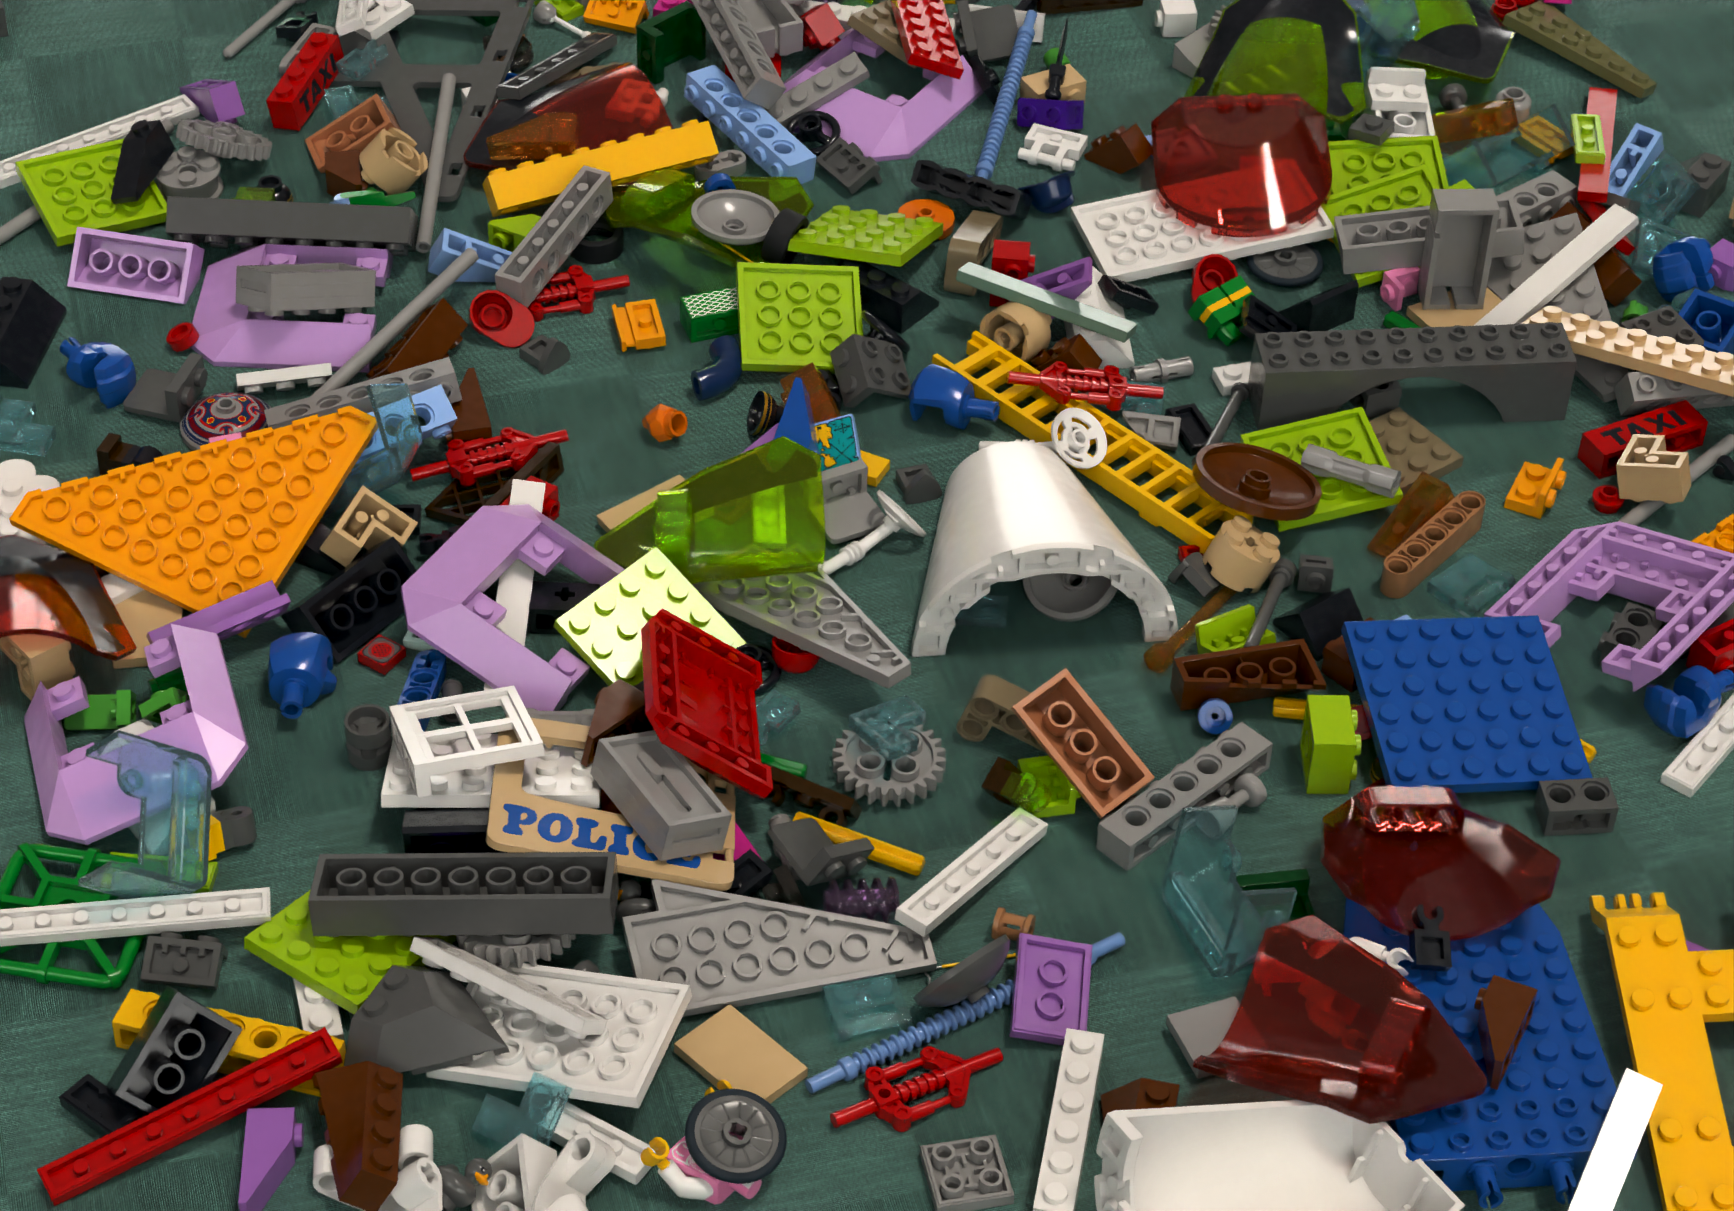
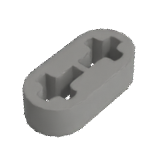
(728, 162)

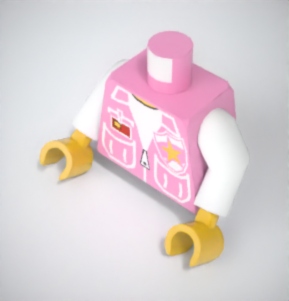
(686, 1176)

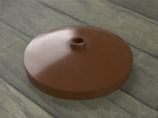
(1257, 481)

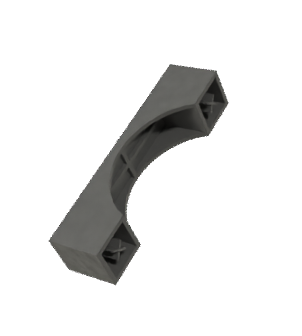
(1313, 373)

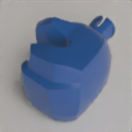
(1683, 267)
(101, 367)
(951, 391)
(300, 671)
(1691, 703)

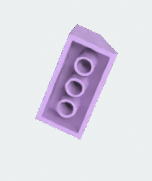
(135, 265)

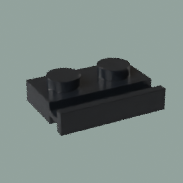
(1261, 318)

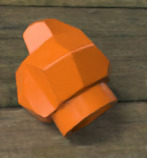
(665, 422)

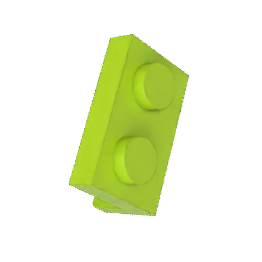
(1228, 631)
(1063, 792)

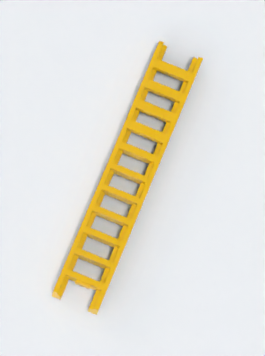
(1120, 442)

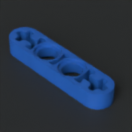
(424, 682)

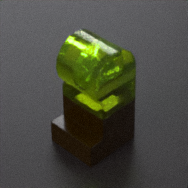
(1016, 788)

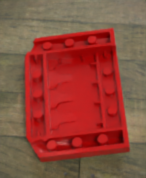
(704, 701)

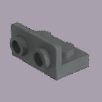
(848, 165)
(183, 961)

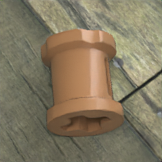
(1002, 918)

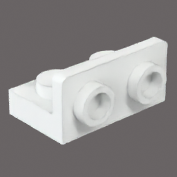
(1396, 89)

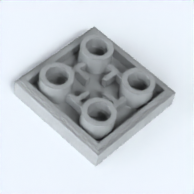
(1202, 1029)
(966, 1174)

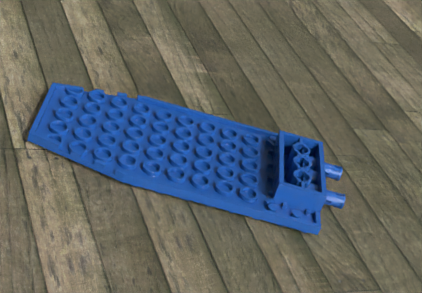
(1558, 1081)

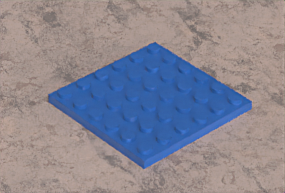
(1464, 703)

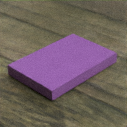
(1049, 988)

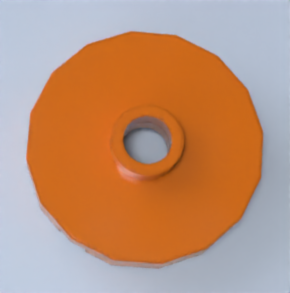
(930, 208)

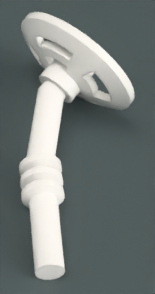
(1073, 440)
(893, 521)

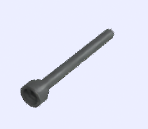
(1280, 577)

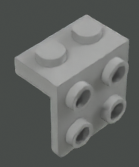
(847, 504)

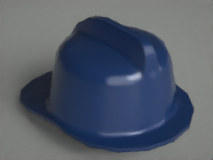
(1052, 194)

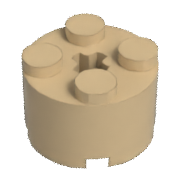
(392, 161)
(1018, 329)
(1242, 555)

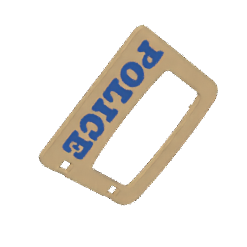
(537, 824)

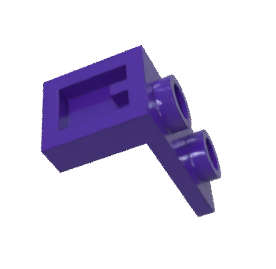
(1051, 113)

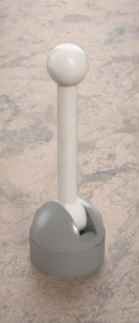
(546, 14)

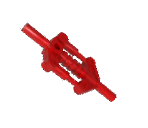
(578, 285)
(1103, 385)
(516, 446)
(889, 1101)

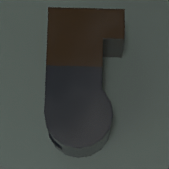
(115, 454)

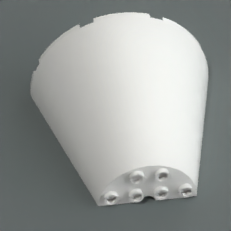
(1021, 516)
(1259, 1160)

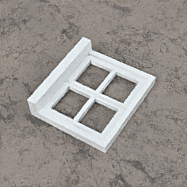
(414, 743)

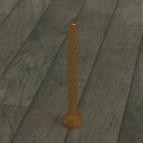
(1161, 655)

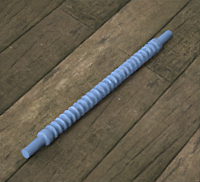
(1006, 97)
(848, 1067)

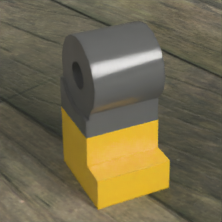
(231, 829)

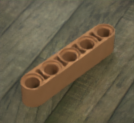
(1432, 544)

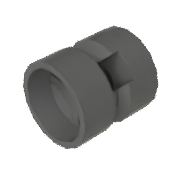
(368, 737)

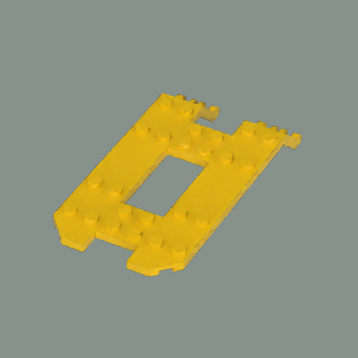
(1664, 1007)

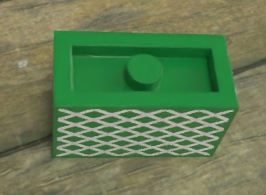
(710, 314)

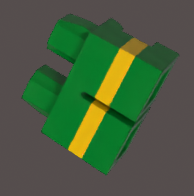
(1222, 309)

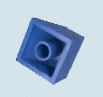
(1711, 319)

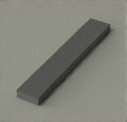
(556, 66)

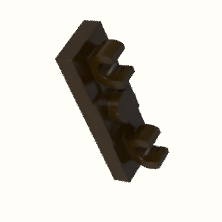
(810, 794)

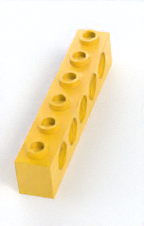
(254, 1042)

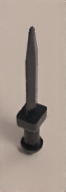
(1057, 71)

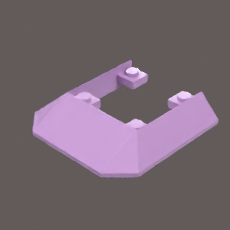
(895, 125)
(253, 340)
(1677, 576)
(453, 615)
(82, 793)

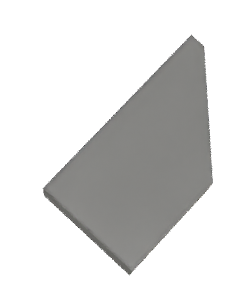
(1156, 429)

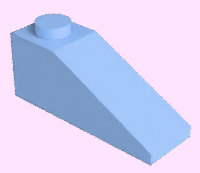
(1634, 158)
(452, 244)

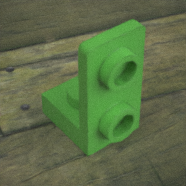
(105, 712)

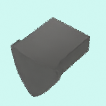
(545, 353)
(918, 484)
(1197, 574)

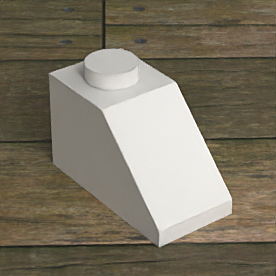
(1176, 18)

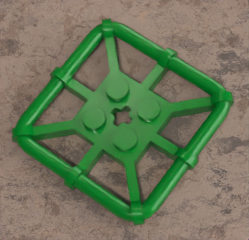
(62, 890)

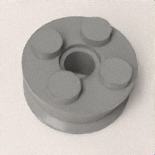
(190, 174)

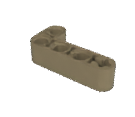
(971, 244)
(991, 706)

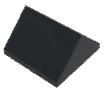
(1324, 309)
(1319, 619)

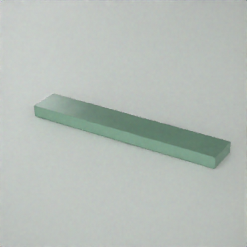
(1046, 302)

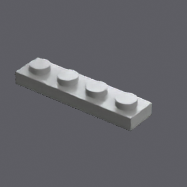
(819, 89)

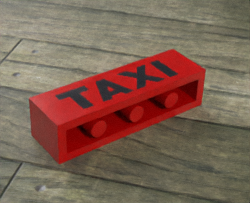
(305, 81)
(1679, 422)

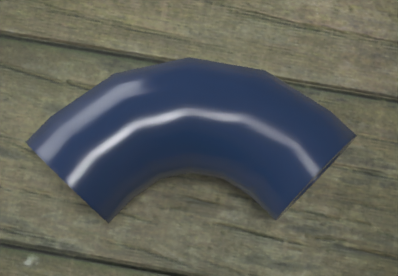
(722, 372)

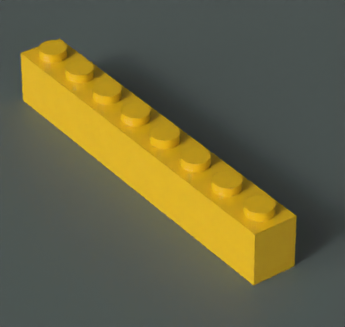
(626, 161)

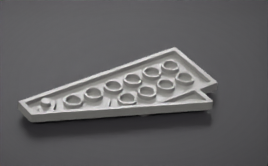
(1581, 296)
(813, 616)
(761, 949)

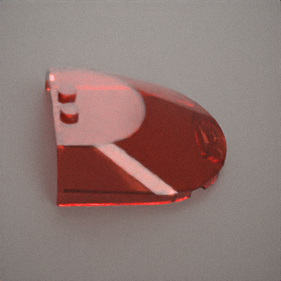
(1242, 162)

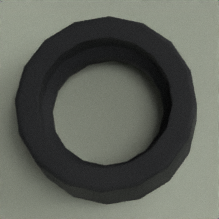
(779, 234)
(602, 251)

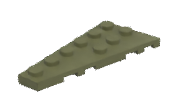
(1563, 36)

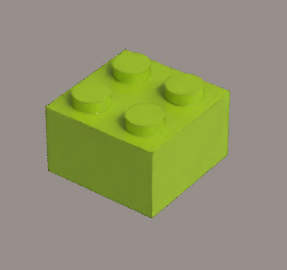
(1329, 744)

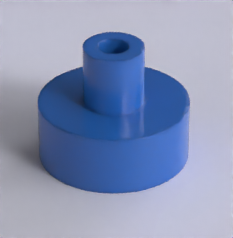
(718, 182)
(1218, 723)

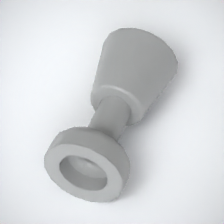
(1248, 791)

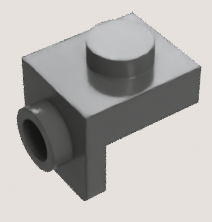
(1371, 129)
(1315, 573)

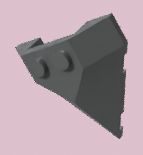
(420, 1023)

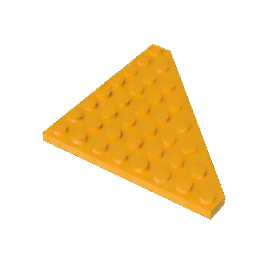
(208, 517)

